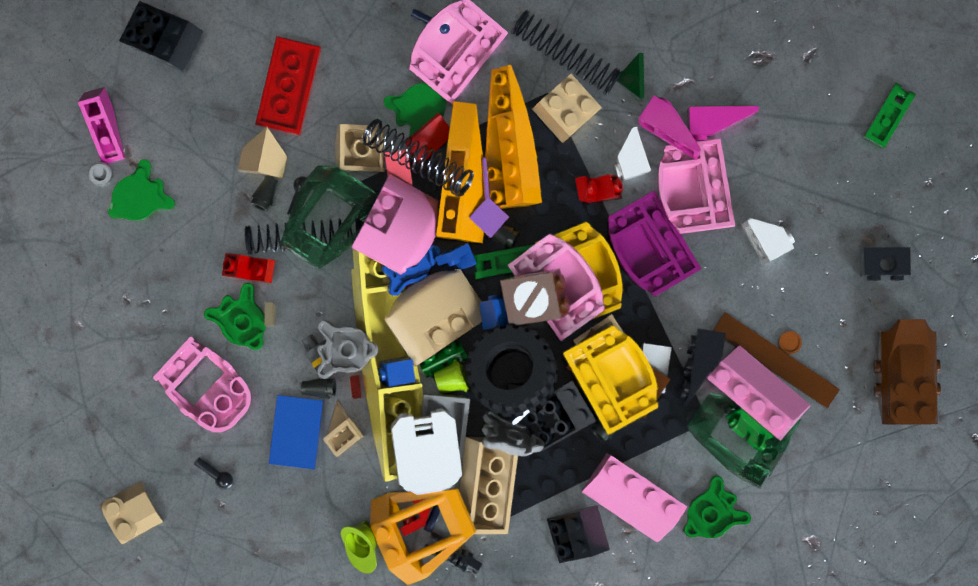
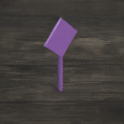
(488, 214)

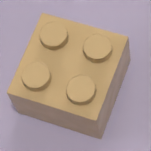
(566, 108)

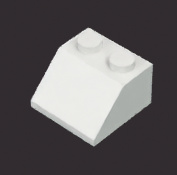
(768, 239)

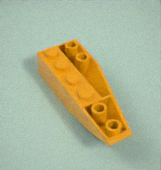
(510, 145)
(465, 149)

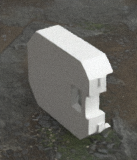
(428, 460)

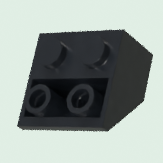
(578, 534)

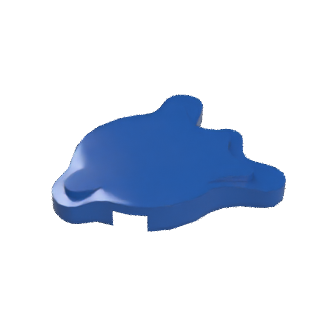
(413, 274)

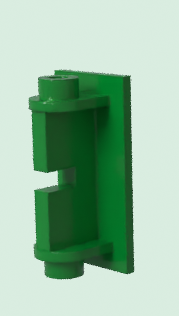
(447, 354)
(744, 425)

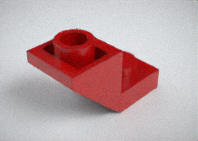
(599, 188)
(248, 268)
(412, 524)

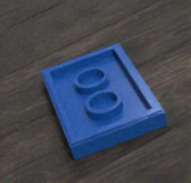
(296, 432)

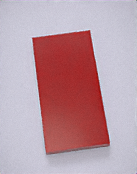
(288, 85)

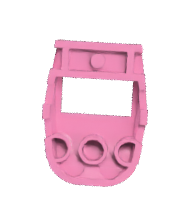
(223, 402)

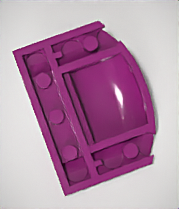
(650, 245)

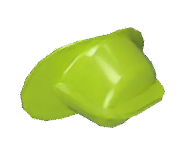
(360, 546)

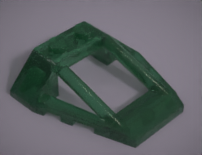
(344, 187)
(759, 468)

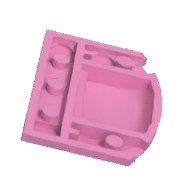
(453, 58)
(696, 190)
(398, 226)
(580, 281)

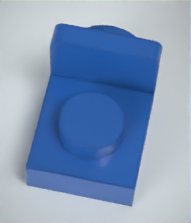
(459, 255)

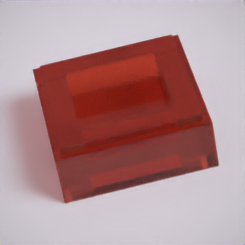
(356, 388)

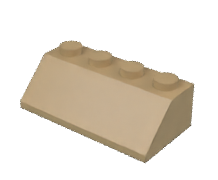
(487, 486)

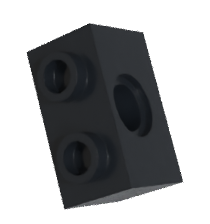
(899, 263)

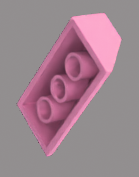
(759, 392)
(633, 498)

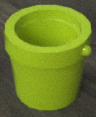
(451, 378)

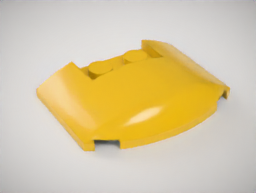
(601, 260)
(614, 377)

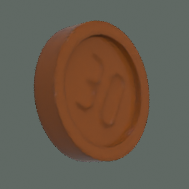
(790, 342)

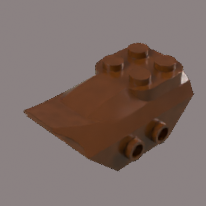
(907, 374)

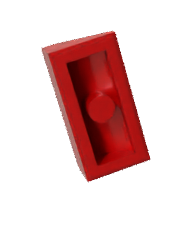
(432, 134)

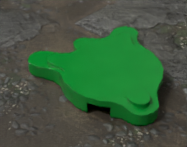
(416, 106)
(138, 196)
(240, 319)
(713, 512)

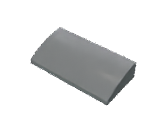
(457, 407)

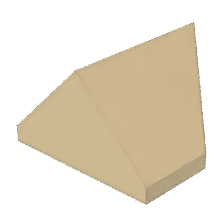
(263, 156)
(341, 431)

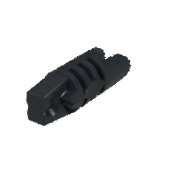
(460, 559)

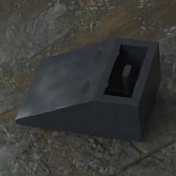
(161, 35)
(705, 353)
(561, 415)

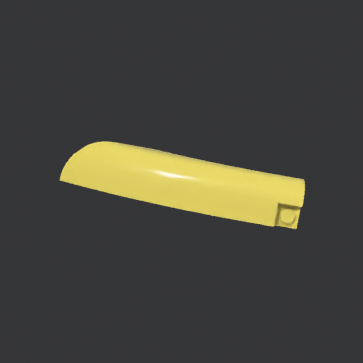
(384, 403)

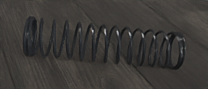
(615, 73)
(462, 191)
(250, 245)

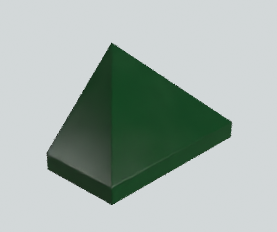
(633, 78)

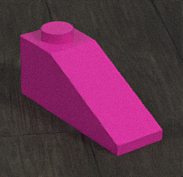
(710, 120)
(665, 123)
(102, 124)

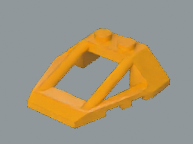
(383, 525)

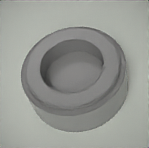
(100, 173)

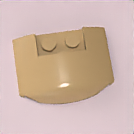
(434, 314)

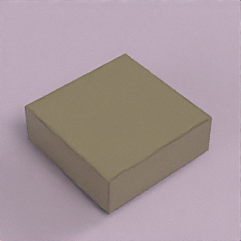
(270, 314)

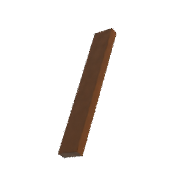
(777, 361)

